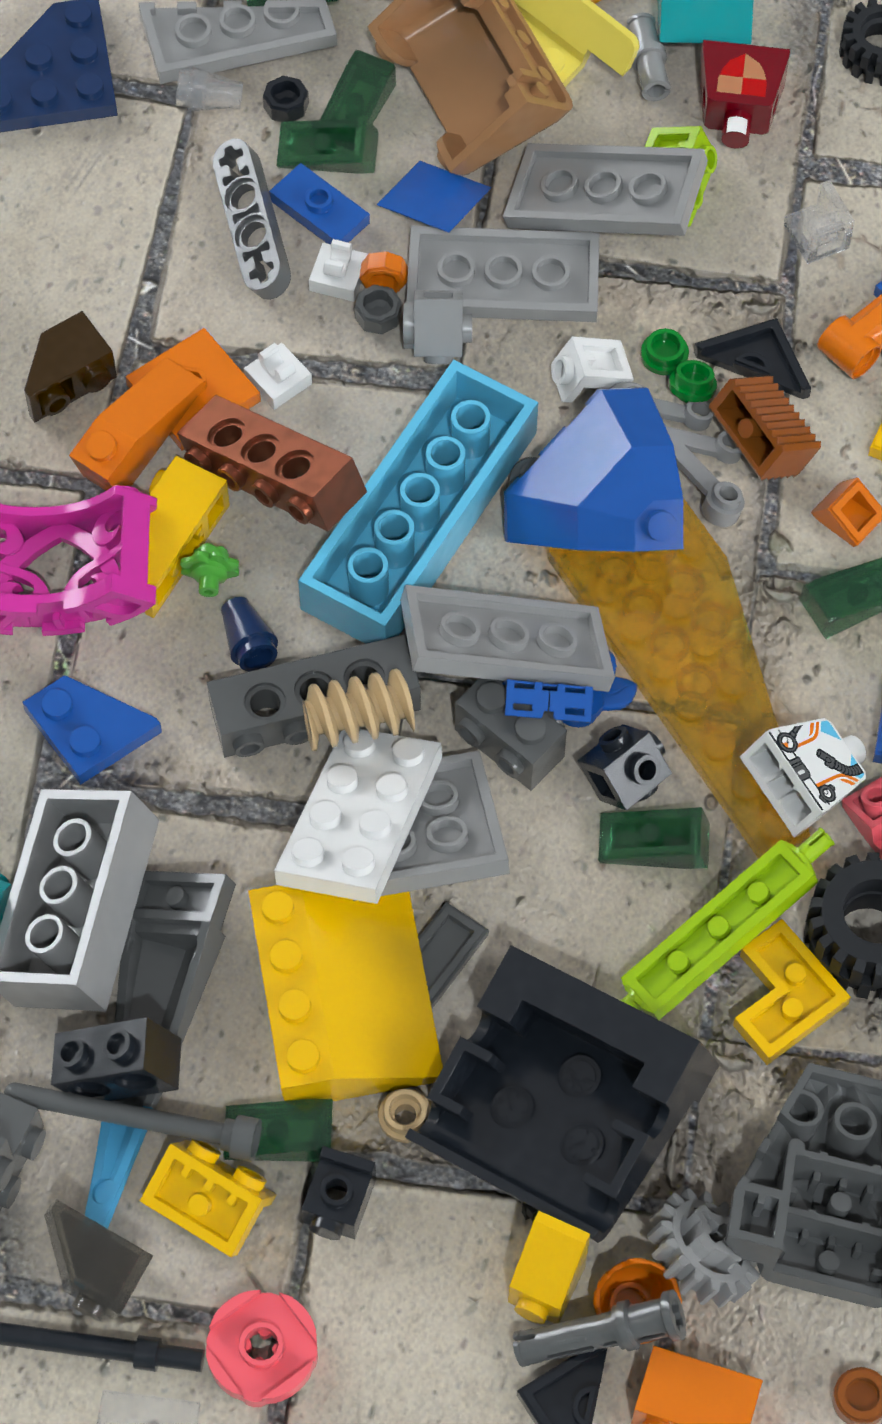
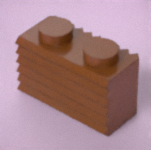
(765, 427)

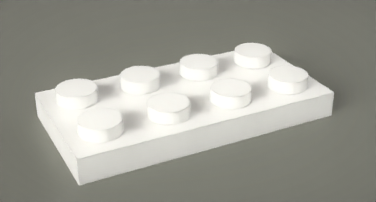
(359, 816)

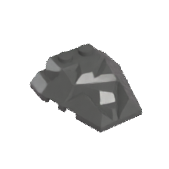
(816, 1191)

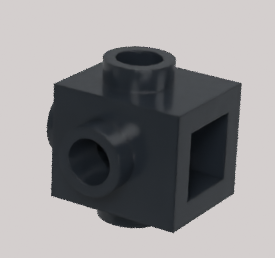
(625, 766)

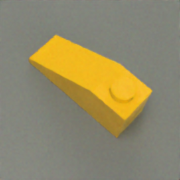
(186, 513)

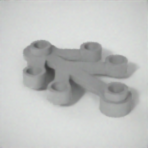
(723, 499)

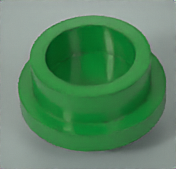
(664, 351)
(693, 381)

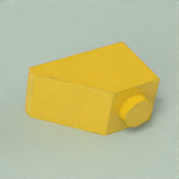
(548, 1269)

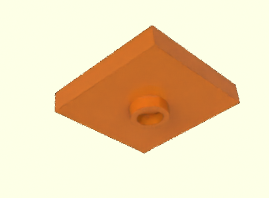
(208, 361)

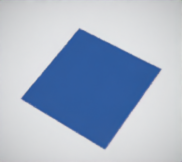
(434, 196)

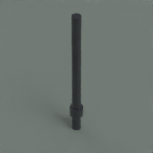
(145, 1352)

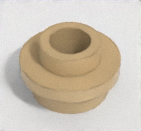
(399, 1101)

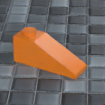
(136, 426)

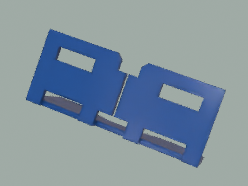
(565, 697)

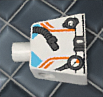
(805, 770)

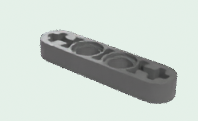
(245, 221)

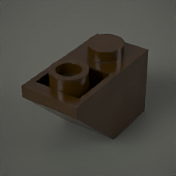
(66, 366)

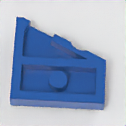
(88, 726)

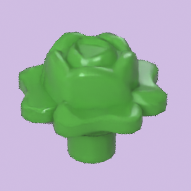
(209, 568)

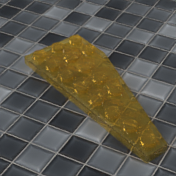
(690, 652)

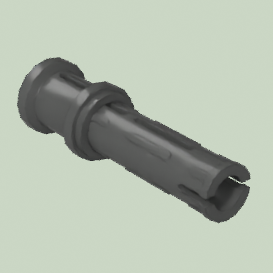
(623, 1326)

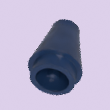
(248, 637)

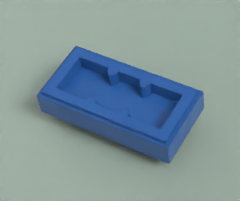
(319, 206)

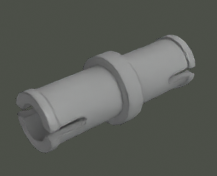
(650, 58)

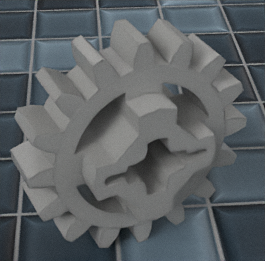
(695, 1250)

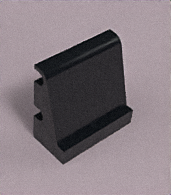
(562, 1094)

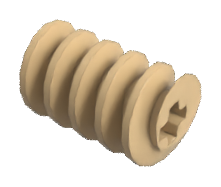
(357, 708)

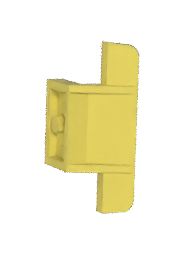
(576, 29)

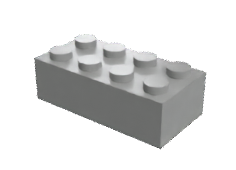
(74, 898)

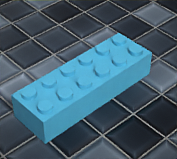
(419, 503)

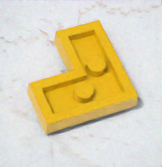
(799, 996)

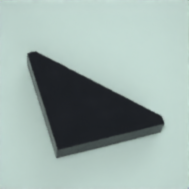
(757, 353)
(566, 1391)

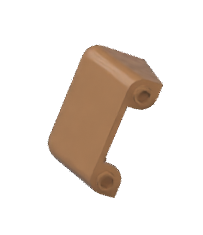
(476, 71)

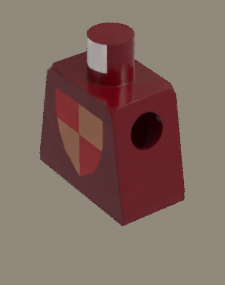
(741, 88)

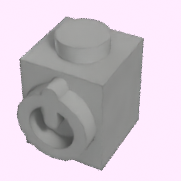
(436, 325)

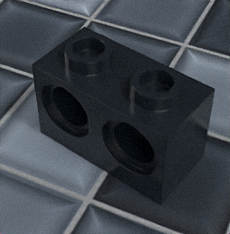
(117, 1060)

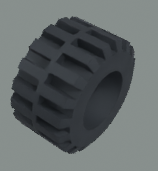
(830, 939)

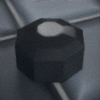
(285, 99)

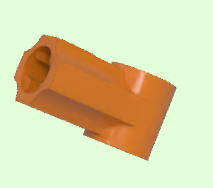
(855, 341)

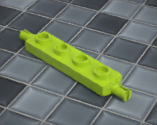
(724, 926)

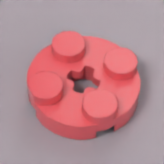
(268, 1315)

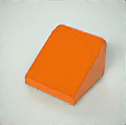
(849, 511)

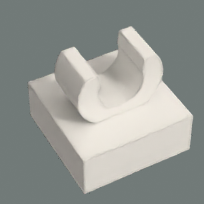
(337, 271)
(278, 375)

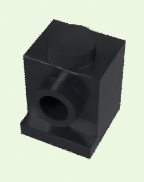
(343, 1216)

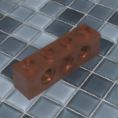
(272, 463)

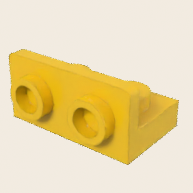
(207, 1195)

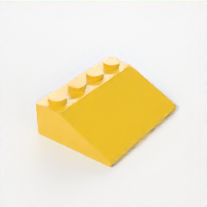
(344, 993)

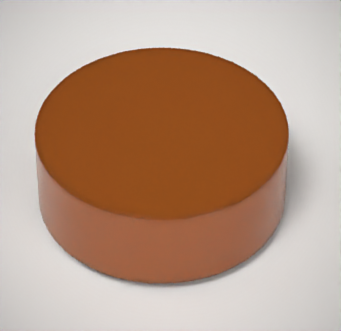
(858, 1396)

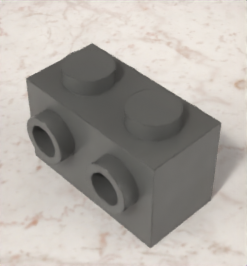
(518, 745)

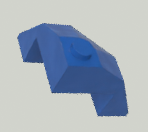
(602, 482)

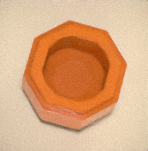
(384, 270)

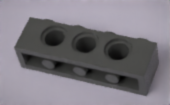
(285, 686)

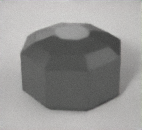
(378, 309)

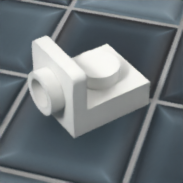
(589, 365)

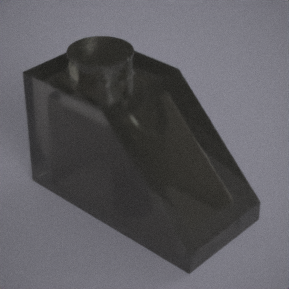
(94, 1262)

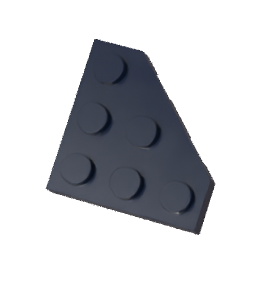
(58, 70)

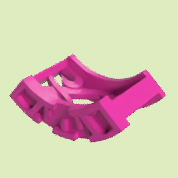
(86, 525)

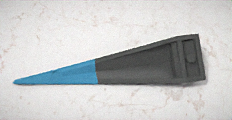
(162, 978)

